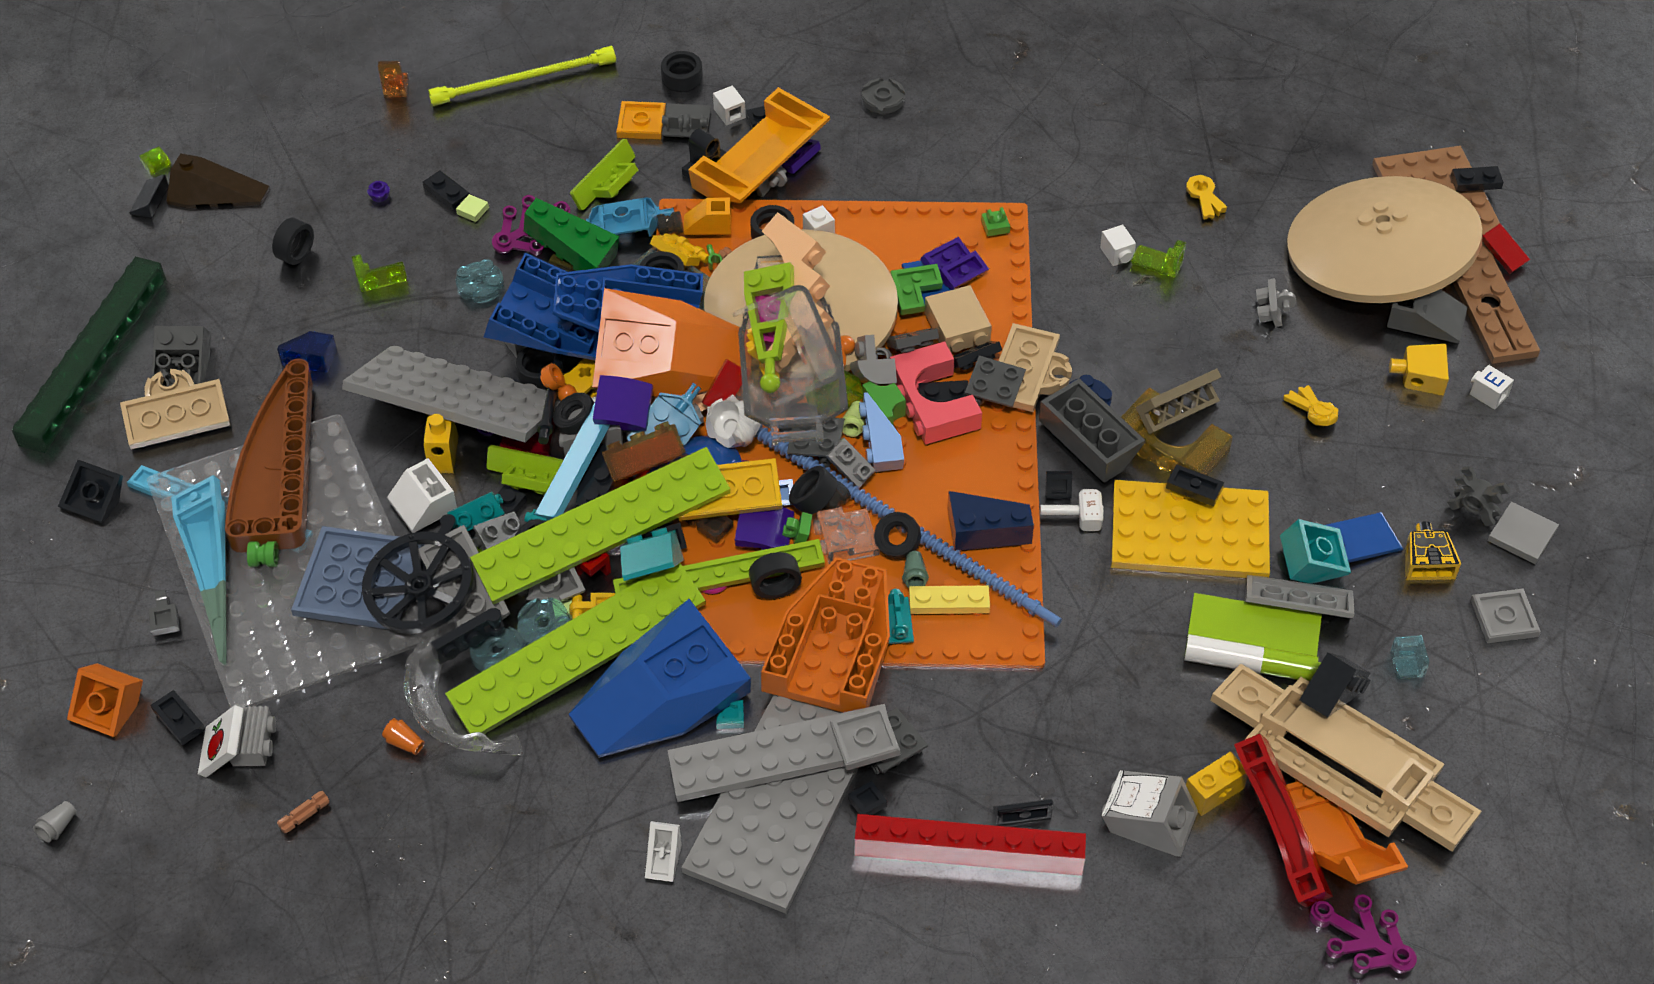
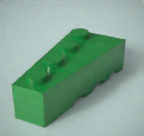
(570, 236)

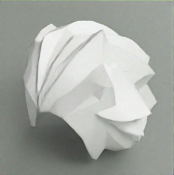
(729, 425)

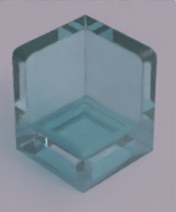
(1409, 657)

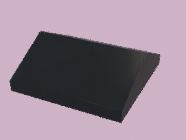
(92, 491)

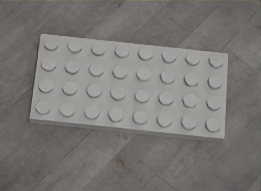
(451, 391)
(769, 833)

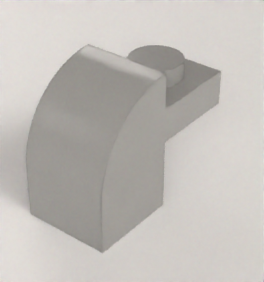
(869, 368)

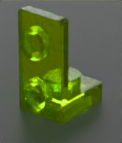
(1161, 262)
(378, 277)

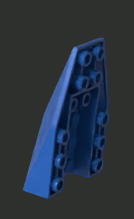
(580, 293)
(528, 318)
(661, 685)

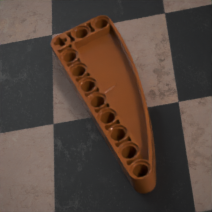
(273, 467)

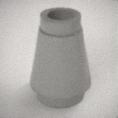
(54, 822)

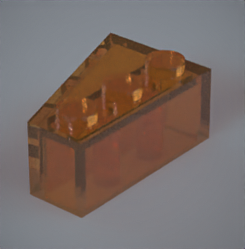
(644, 451)

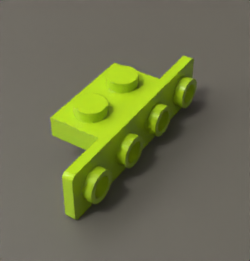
(607, 176)
(523, 468)

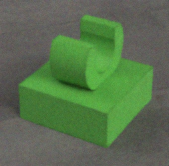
(995, 222)
(798, 528)

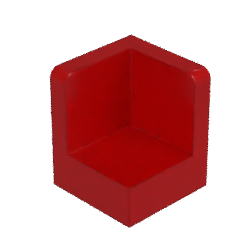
(597, 563)

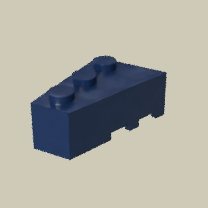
(988, 522)

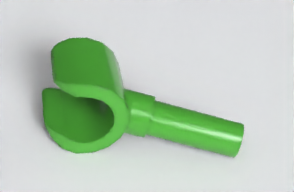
(713, 258)

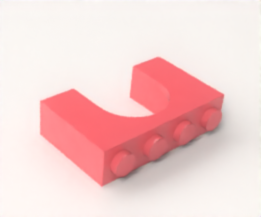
(934, 419)

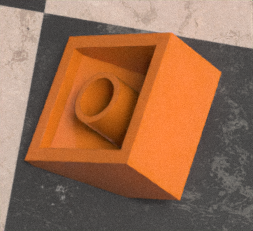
(103, 698)

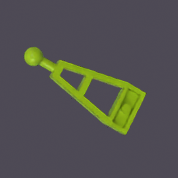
(763, 282)

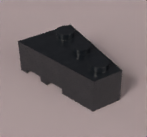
(597, 479)
(1335, 684)

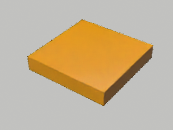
(641, 120)

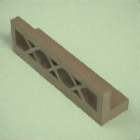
(1178, 393)

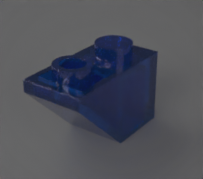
(314, 347)

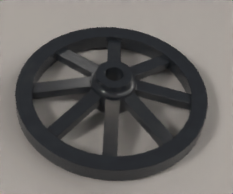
(416, 580)

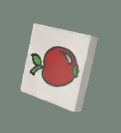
(220, 741)

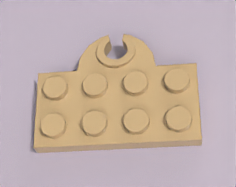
(1036, 353)
(174, 410)

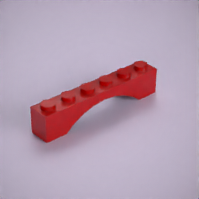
(1296, 850)

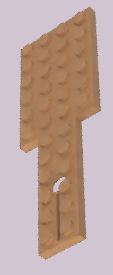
(1484, 275)

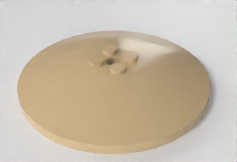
(1385, 239)
(859, 290)

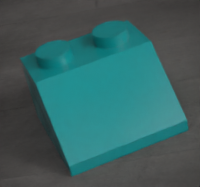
(1314, 552)
(650, 554)

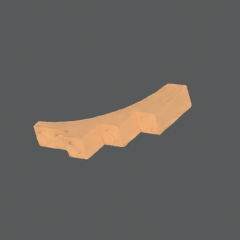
(803, 254)

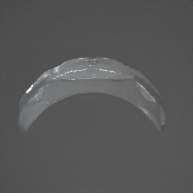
(423, 699)

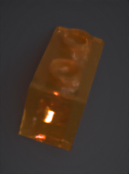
(392, 79)

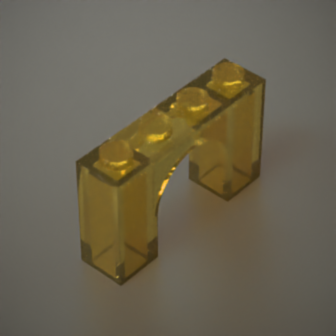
(1198, 456)

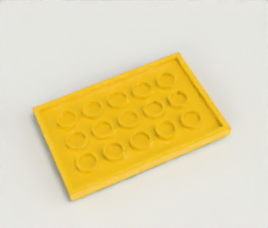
(1182, 535)

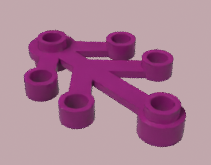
(513, 237)
(1366, 937)

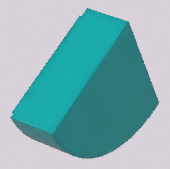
(732, 716)

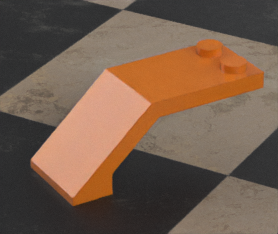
(1340, 842)

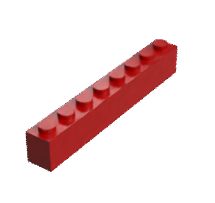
(970, 844)

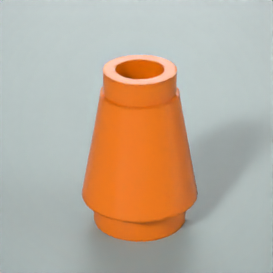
(402, 736)

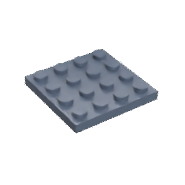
(335, 575)

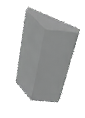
(1299, 596)
(479, 599)

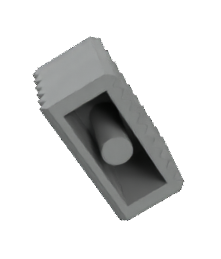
(254, 737)

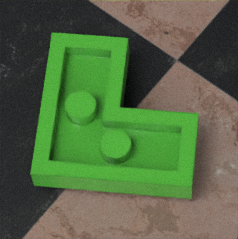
(911, 283)

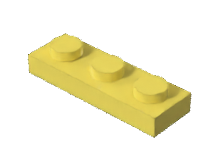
(949, 599)

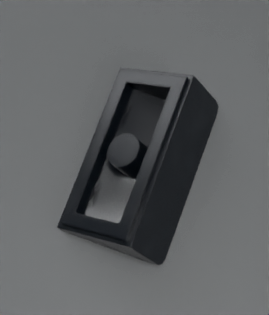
(150, 197)
(1023, 811)

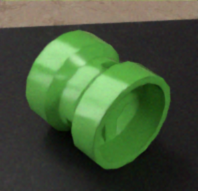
(266, 554)

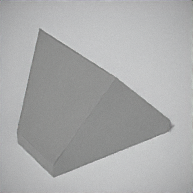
(559, 587)

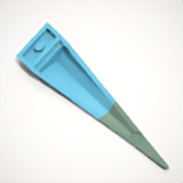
(201, 524)

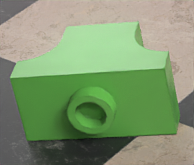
(888, 399)

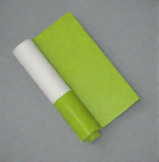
(1255, 635)

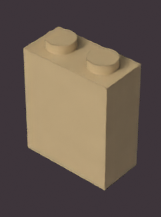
(958, 318)

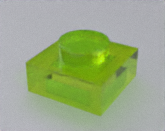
(155, 160)

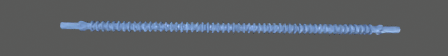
(1033, 606)

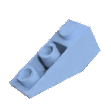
(884, 441)

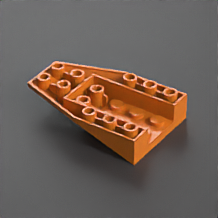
(662, 342)
(832, 639)

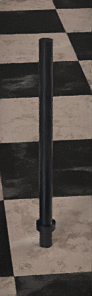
(545, 427)

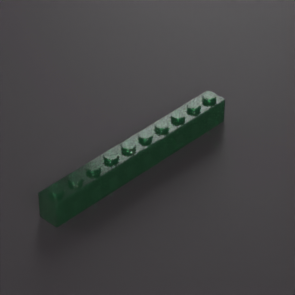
(88, 355)

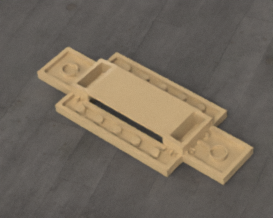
(1357, 744)

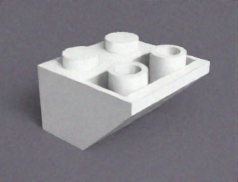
(422, 496)

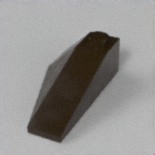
(201, 181)

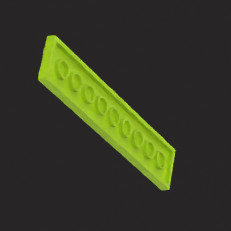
(599, 525)
(570, 650)

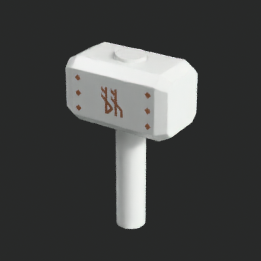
(1088, 508)

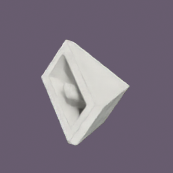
(663, 851)

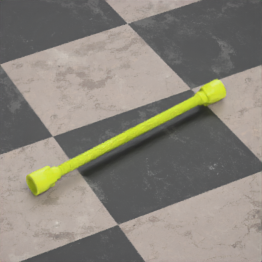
(443, 94)

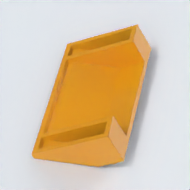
(761, 151)

